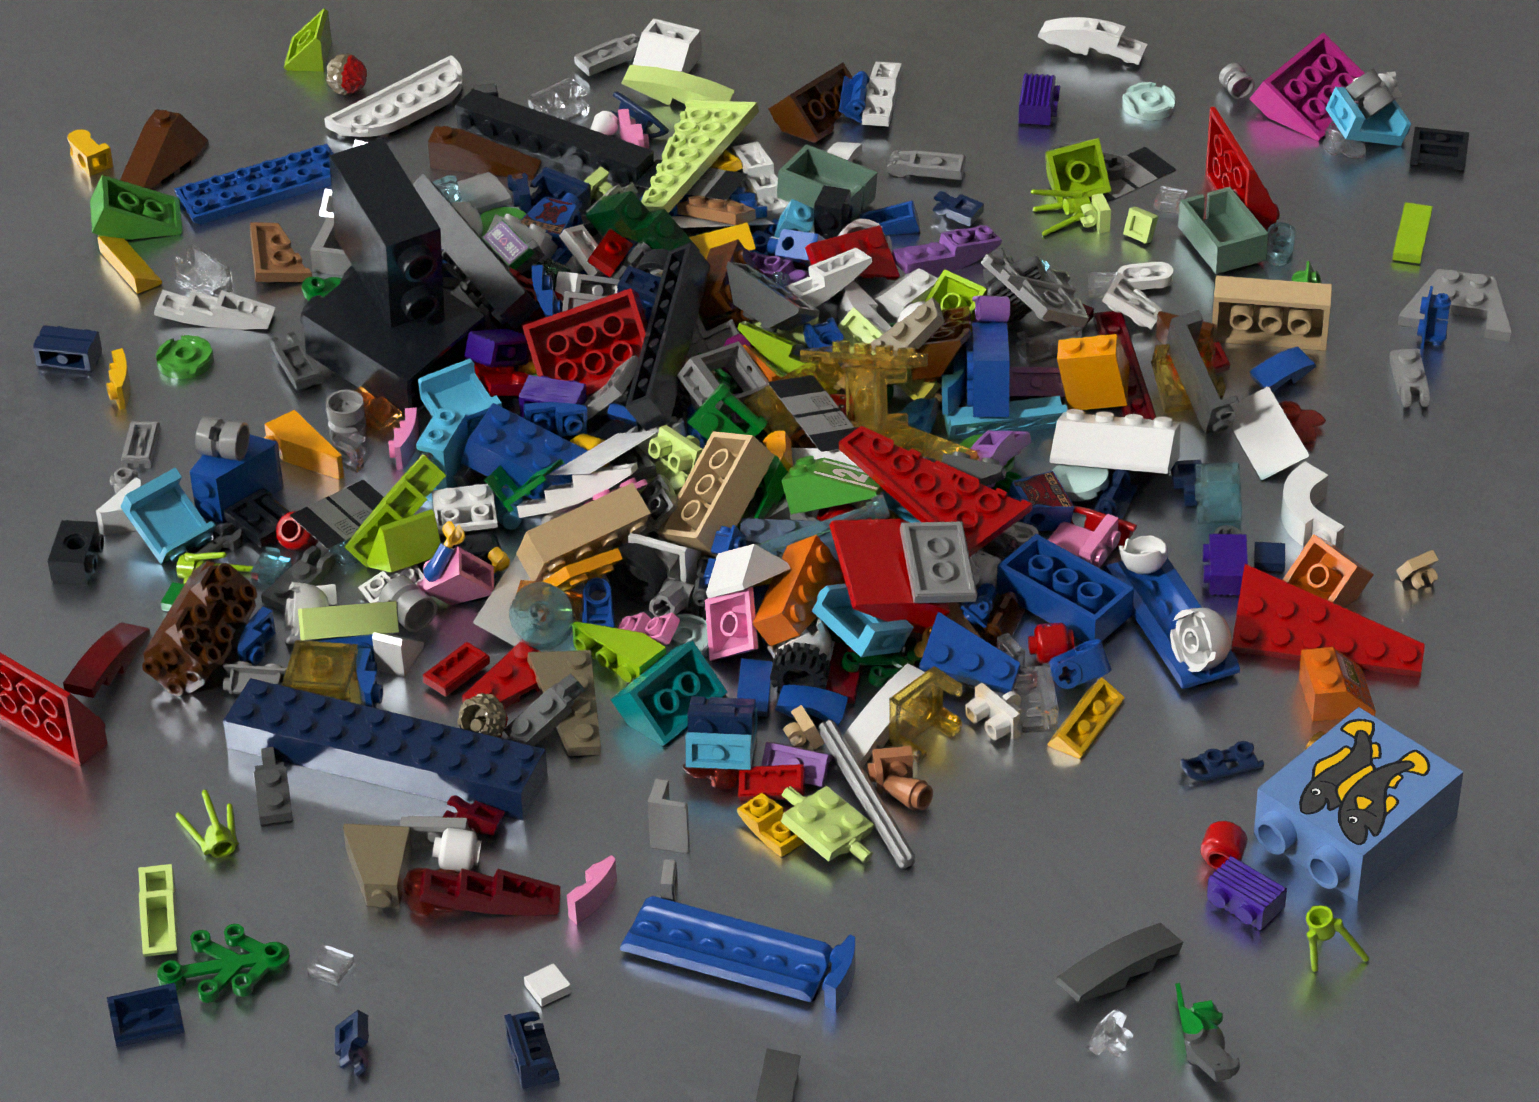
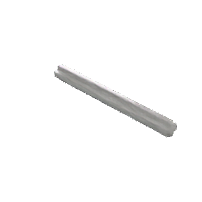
(867, 794)

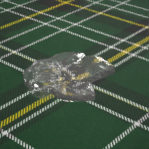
(1337, 144)

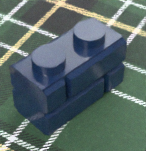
(67, 348)
(722, 715)

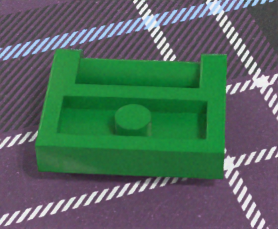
(711, 419)

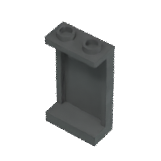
(1212, 412)

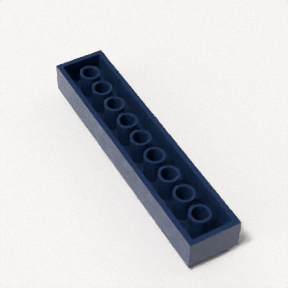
(385, 748)

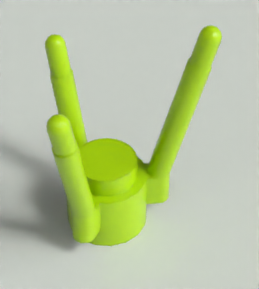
(1071, 206)
(191, 561)
(219, 840)
(1323, 927)

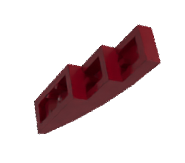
(105, 659)
(501, 894)

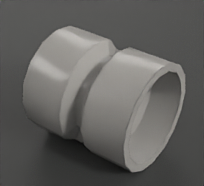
(1370, 94)
(346, 414)
(221, 438)
(414, 605)

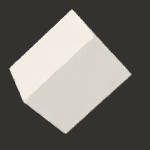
(743, 568)

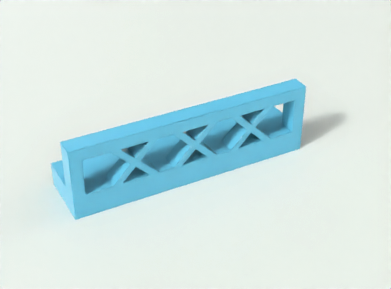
(1023, 416)

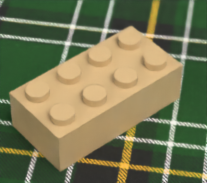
(1271, 312)
(717, 490)
(583, 532)

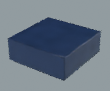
(1269, 556)

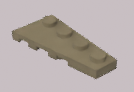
(913, 329)
(581, 727)

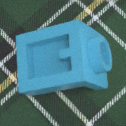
(795, 217)

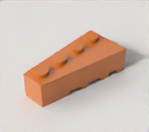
(793, 593)

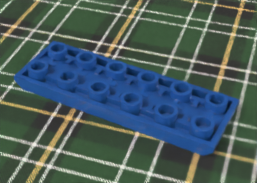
(257, 185)
(1155, 605)
(728, 948)

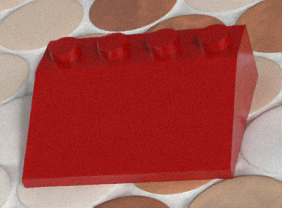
(1231, 168)
(588, 339)
(878, 573)
(48, 713)

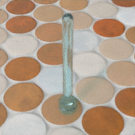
(875, 509)

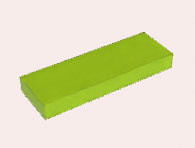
(1412, 233)

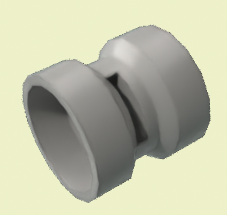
(1236, 81)

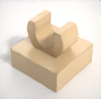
(1419, 566)
(803, 729)

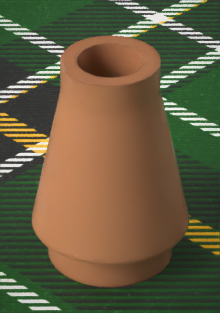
(911, 792)

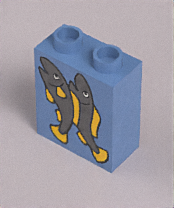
(1357, 804)

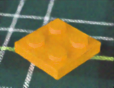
(584, 570)

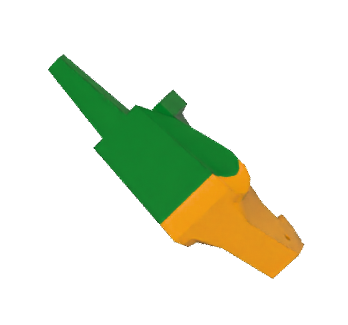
(771, 487)

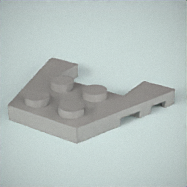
(1469, 295)
(1047, 299)

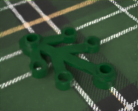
(879, 675)

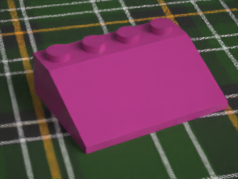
(1303, 86)

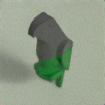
(1205, 1039)

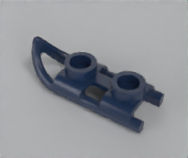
(640, 115)
(1216, 761)

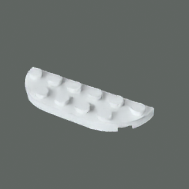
(400, 102)

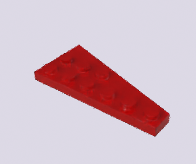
(934, 489)
(1284, 619)

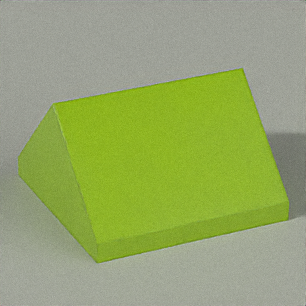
(310, 45)
(1078, 168)
(955, 292)
(405, 542)

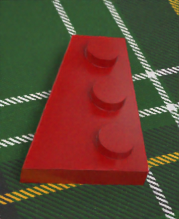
(869, 241)
(500, 380)
(508, 677)

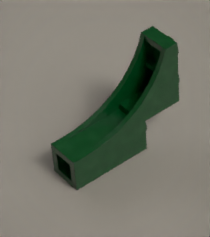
(632, 220)

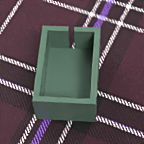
(812, 168)
(1228, 235)

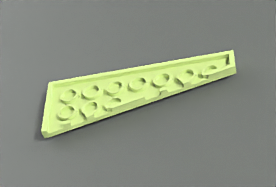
(698, 141)

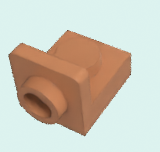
(890, 761)

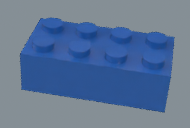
(988, 369)
(519, 449)
(1065, 589)

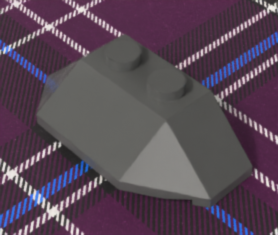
(766, 300)

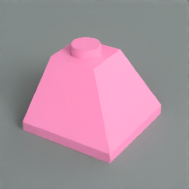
(730, 624)

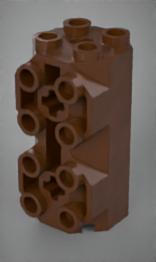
(199, 628)

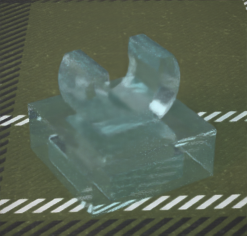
(270, 566)

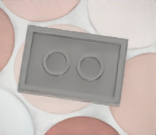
(938, 562)

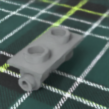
(241, 672)

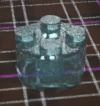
(1218, 493)
(525, 608)

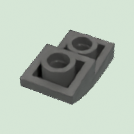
(660, 500)
(778, 1076)

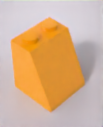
(1093, 372)

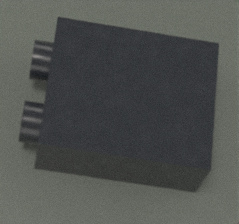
(387, 233)
(357, 343)

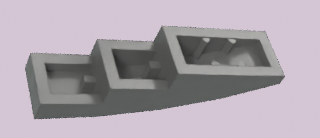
(1113, 964)

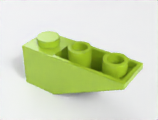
(617, 649)

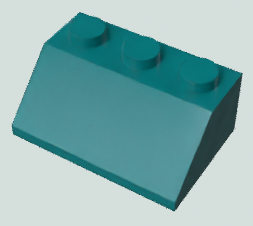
(661, 696)

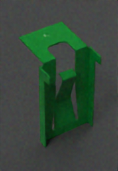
(499, 478)

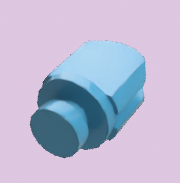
(508, 519)

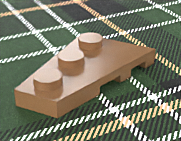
(717, 210)
(273, 255)

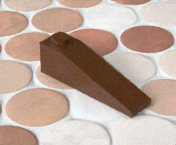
(812, 108)
(162, 149)
(470, 153)
(944, 344)

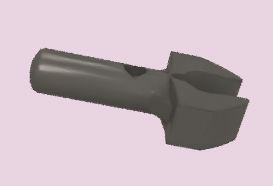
(224, 538)

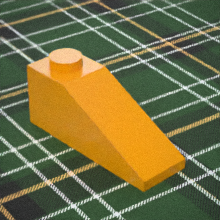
(303, 445)

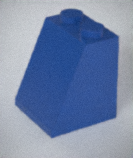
(223, 482)

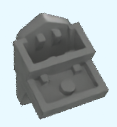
(1028, 267)

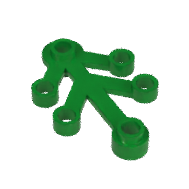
(263, 958)

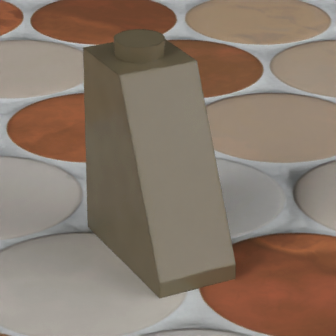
(379, 861)

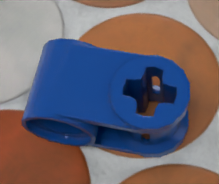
(822, 334)
(599, 611)
(1084, 663)

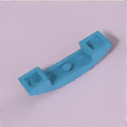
(954, 385)

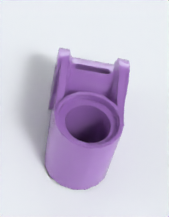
(991, 308)

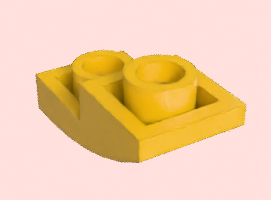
(119, 384)
(764, 820)

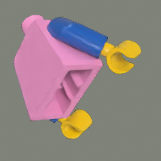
(457, 574)

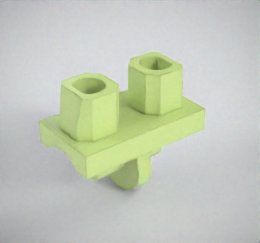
(676, 449)

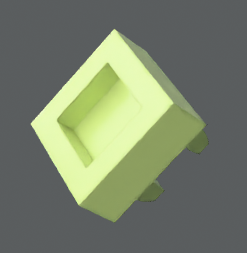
(598, 183)
(1098, 212)
(1140, 224)

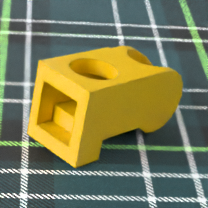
(88, 154)

